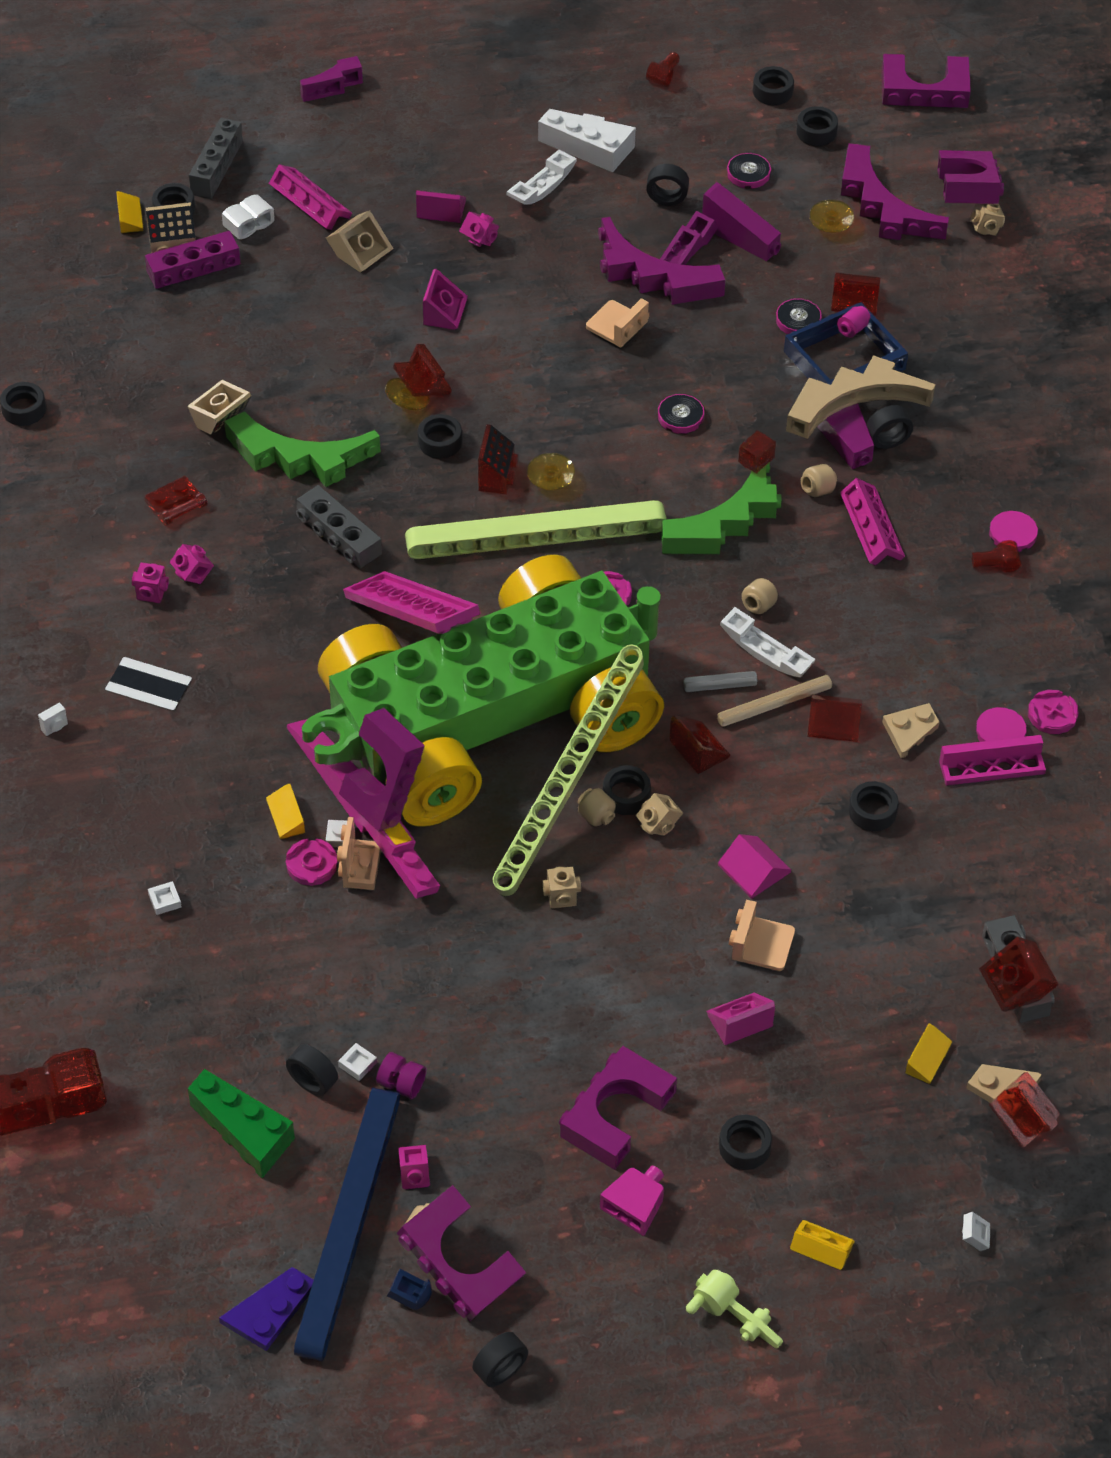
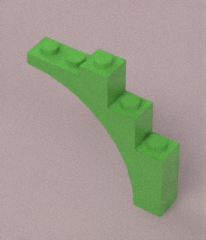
(295, 457)
(708, 530)

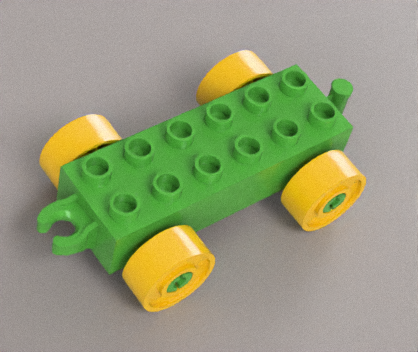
(490, 679)

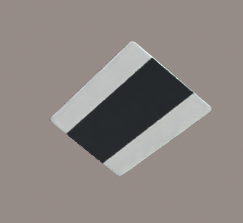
(148, 683)

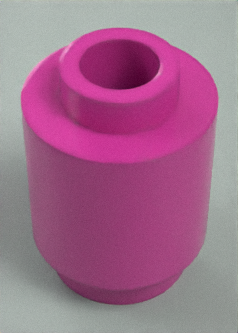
(853, 321)

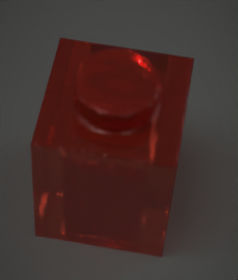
(756, 451)

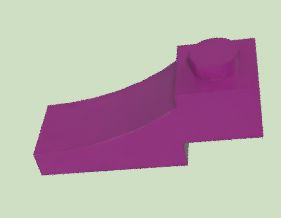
(332, 82)
(690, 239)

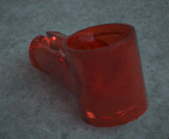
(663, 71)
(1004, 556)

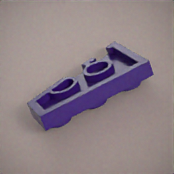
(269, 1309)

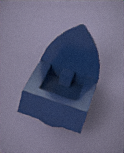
(410, 1290)

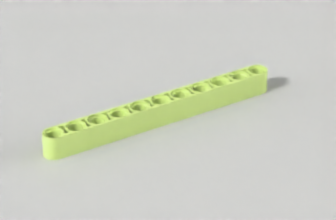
(535, 529)
(568, 782)

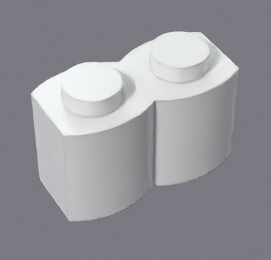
(248, 216)

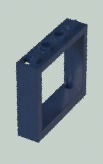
(827, 327)

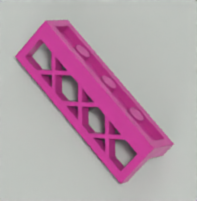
(308, 196)
(871, 521)
(990, 755)

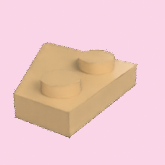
(910, 727)
(992, 1080)

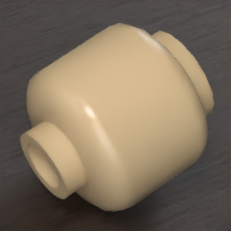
(818, 480)
(759, 596)
(596, 807)

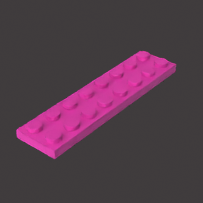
(412, 602)

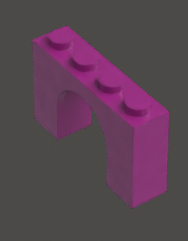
(902, 90)
(970, 177)
(401, 756)
(623, 1074)
(468, 1291)

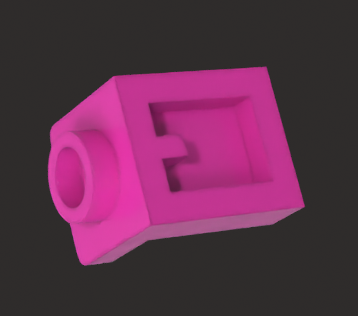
(414, 1167)

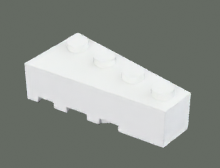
(587, 138)

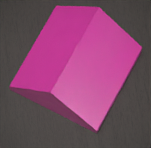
(439, 206)
(443, 302)
(752, 865)
(742, 1017)

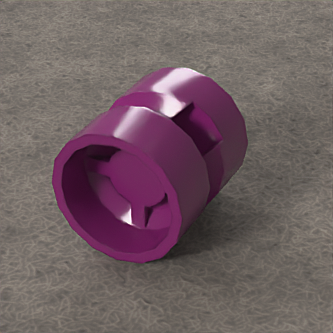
(399, 1074)

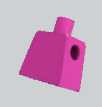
(634, 1198)

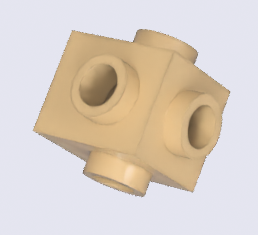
(987, 218)
(659, 814)
(561, 887)

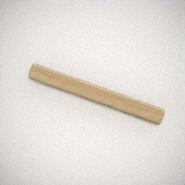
(774, 700)

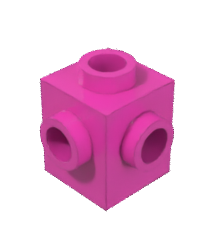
(479, 228)
(191, 563)
(150, 582)

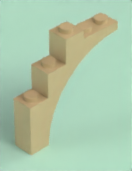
(850, 387)

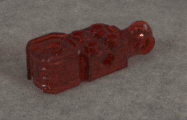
(63, 1087)

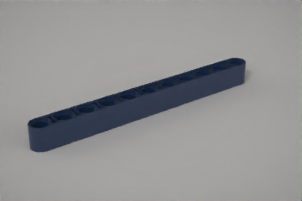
(347, 1225)

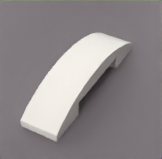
(545, 181)
(763, 647)

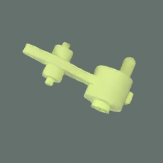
(718, 1293)

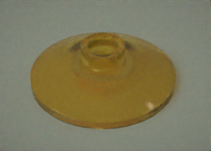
(831, 216)
(400, 395)
(551, 471)

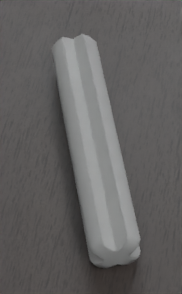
(720, 681)

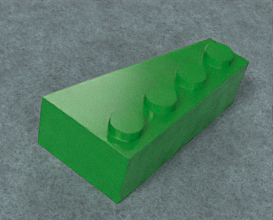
(243, 1122)

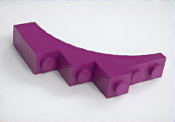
(877, 202)
(650, 274)

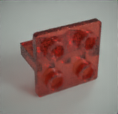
(853, 289)
(422, 374)
(1025, 1110)

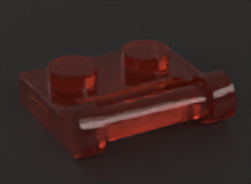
(175, 500)

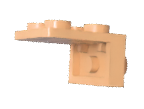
(618, 322)
(357, 859)
(760, 940)

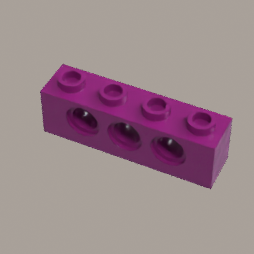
(192, 259)

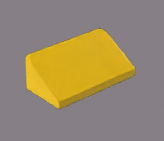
(129, 212)
(285, 812)
(928, 1054)
(821, 1244)

